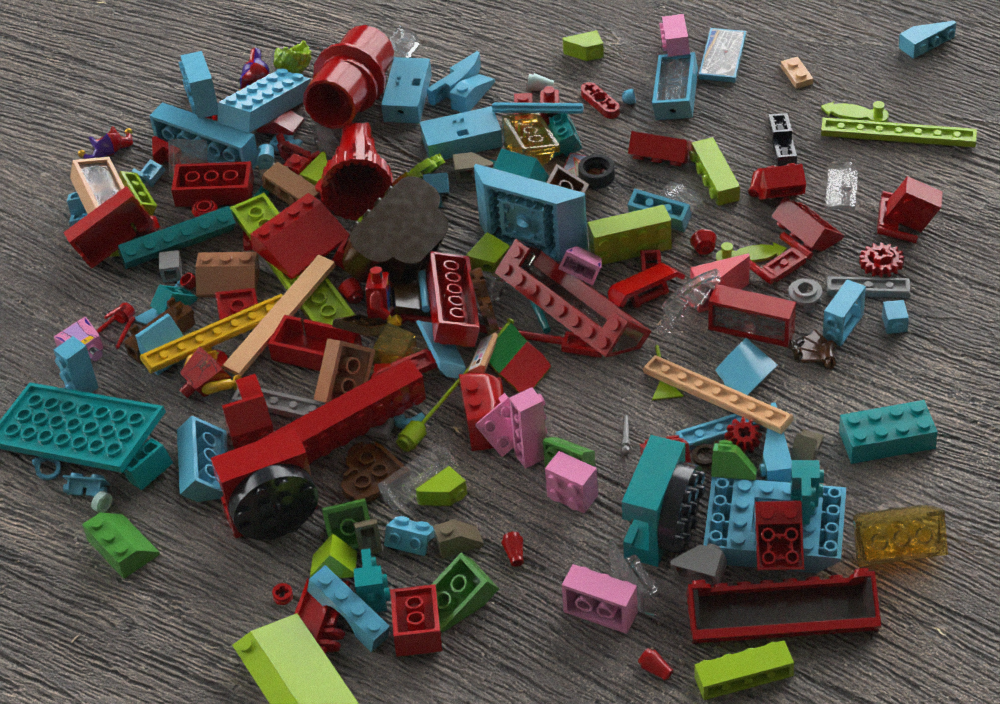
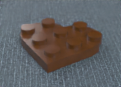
(484, 301)
(366, 468)

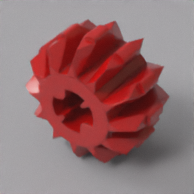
(738, 428)

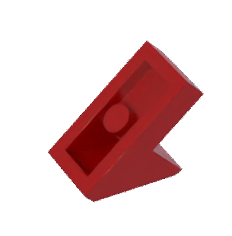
(160, 150)

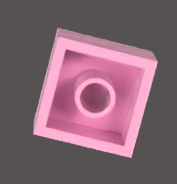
(571, 482)

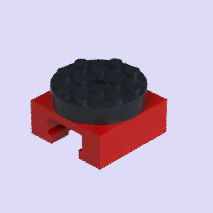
(266, 486)

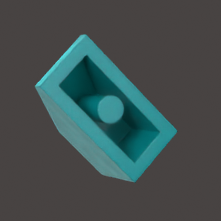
(166, 292)

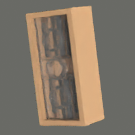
(95, 181)

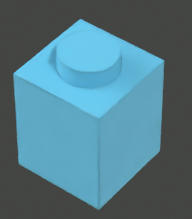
(895, 316)

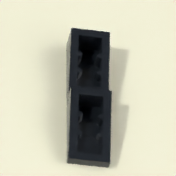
(782, 139)

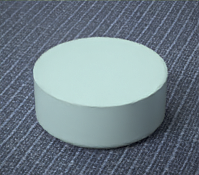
(101, 502)

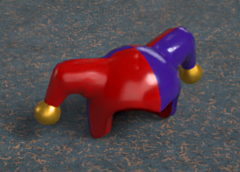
(253, 69)
(108, 144)

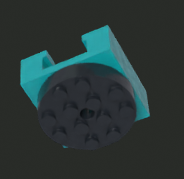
(661, 501)

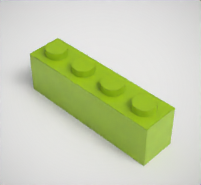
(714, 171)
(743, 670)

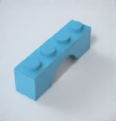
(333, 592)

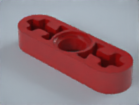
(608, 108)

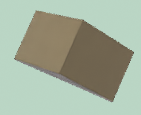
(368, 536)

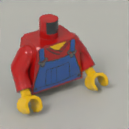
(380, 296)

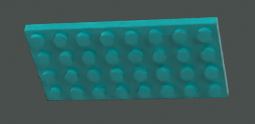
(78, 426)

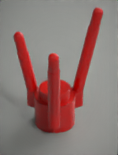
(122, 314)

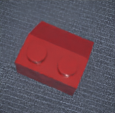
(247, 420)

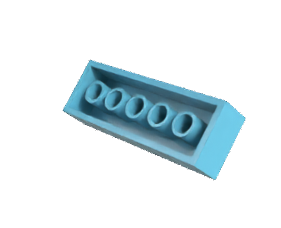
(198, 85)
(262, 100)
(223, 142)

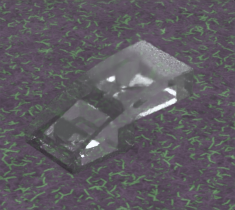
(682, 194)

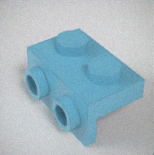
(408, 535)

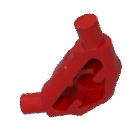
(287, 149)

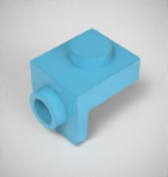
(150, 173)

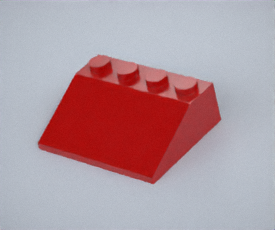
(298, 236)

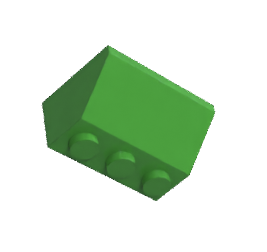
(119, 542)

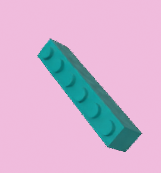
(176, 237)

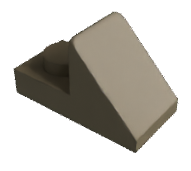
(806, 445)

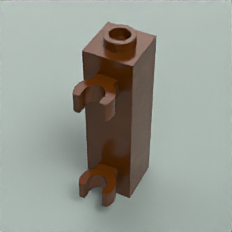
(181, 314)

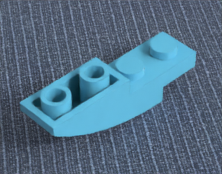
(462, 70)

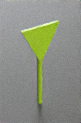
(664, 390)

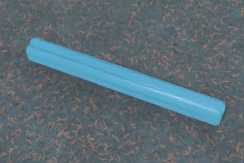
(506, 107)

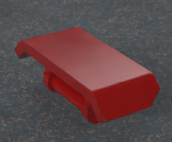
(641, 282)

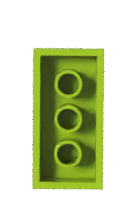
(628, 233)

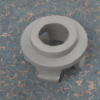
(808, 300)

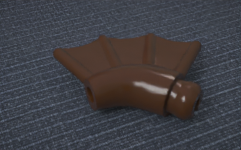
(818, 349)

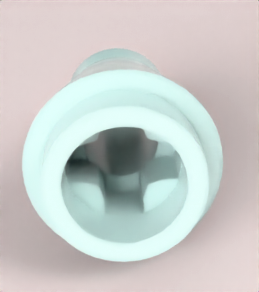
(538, 82)

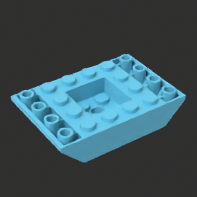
(530, 211)
(732, 521)

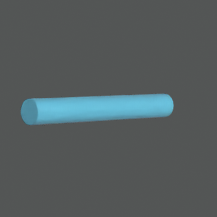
(424, 291)

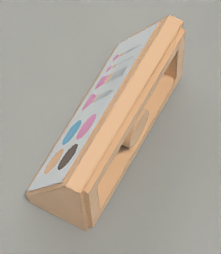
(483, 354)

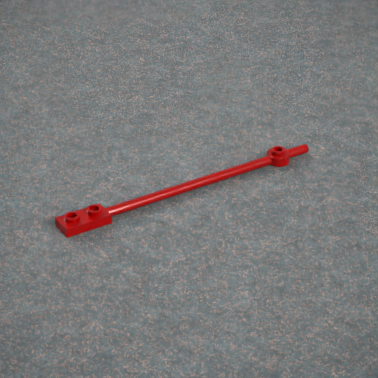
(569, 343)

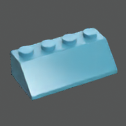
(197, 444)

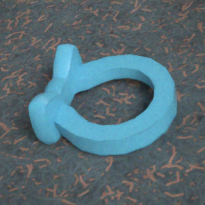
(37, 463)

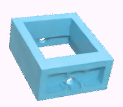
(844, 312)

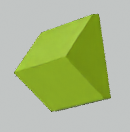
(336, 556)

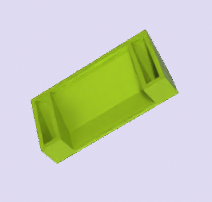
(291, 665)

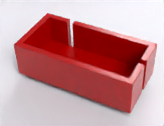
(107, 227)
(292, 347)

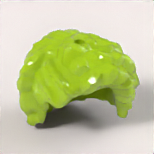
(293, 59)

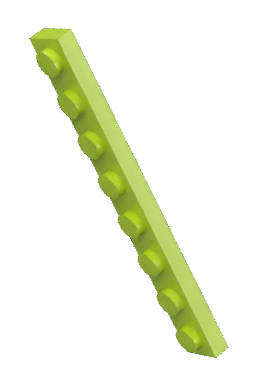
(899, 132)

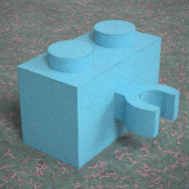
(439, 182)

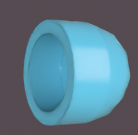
(629, 96)

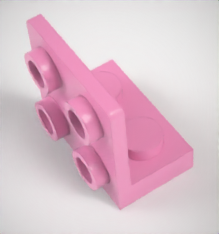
(497, 426)

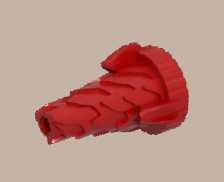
(355, 174)

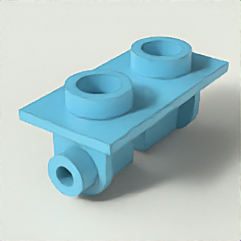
(77, 483)

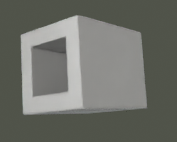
(170, 266)

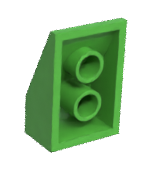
(462, 591)

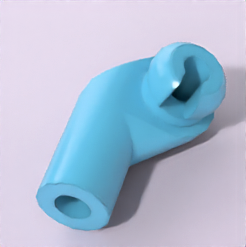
(401, 421)

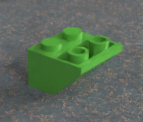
(554, 444)

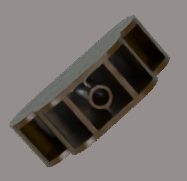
(397, 233)

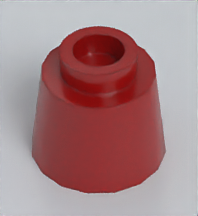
(351, 290)

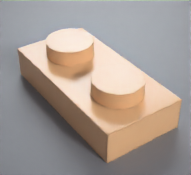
(796, 72)

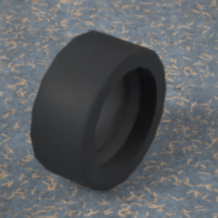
(597, 161)

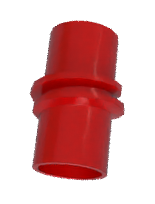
(348, 77)

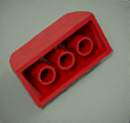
(479, 397)

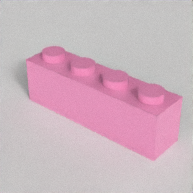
(674, 35)
(528, 426)

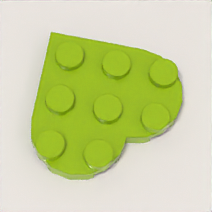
(427, 166)

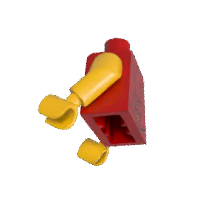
(205, 374)

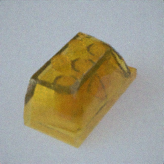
(529, 136)
(899, 534)

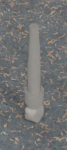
(626, 441)

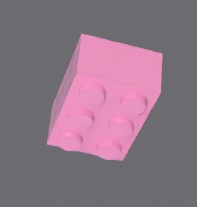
(599, 598)

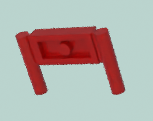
(889, 227)
(784, 263)

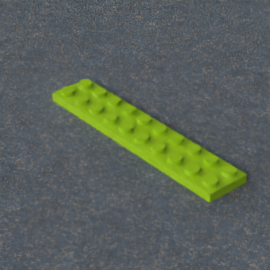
(325, 302)

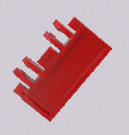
(320, 620)

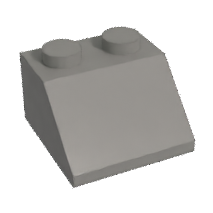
(701, 564)

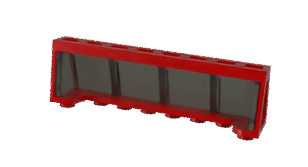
(783, 608)

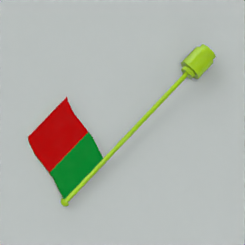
(512, 359)

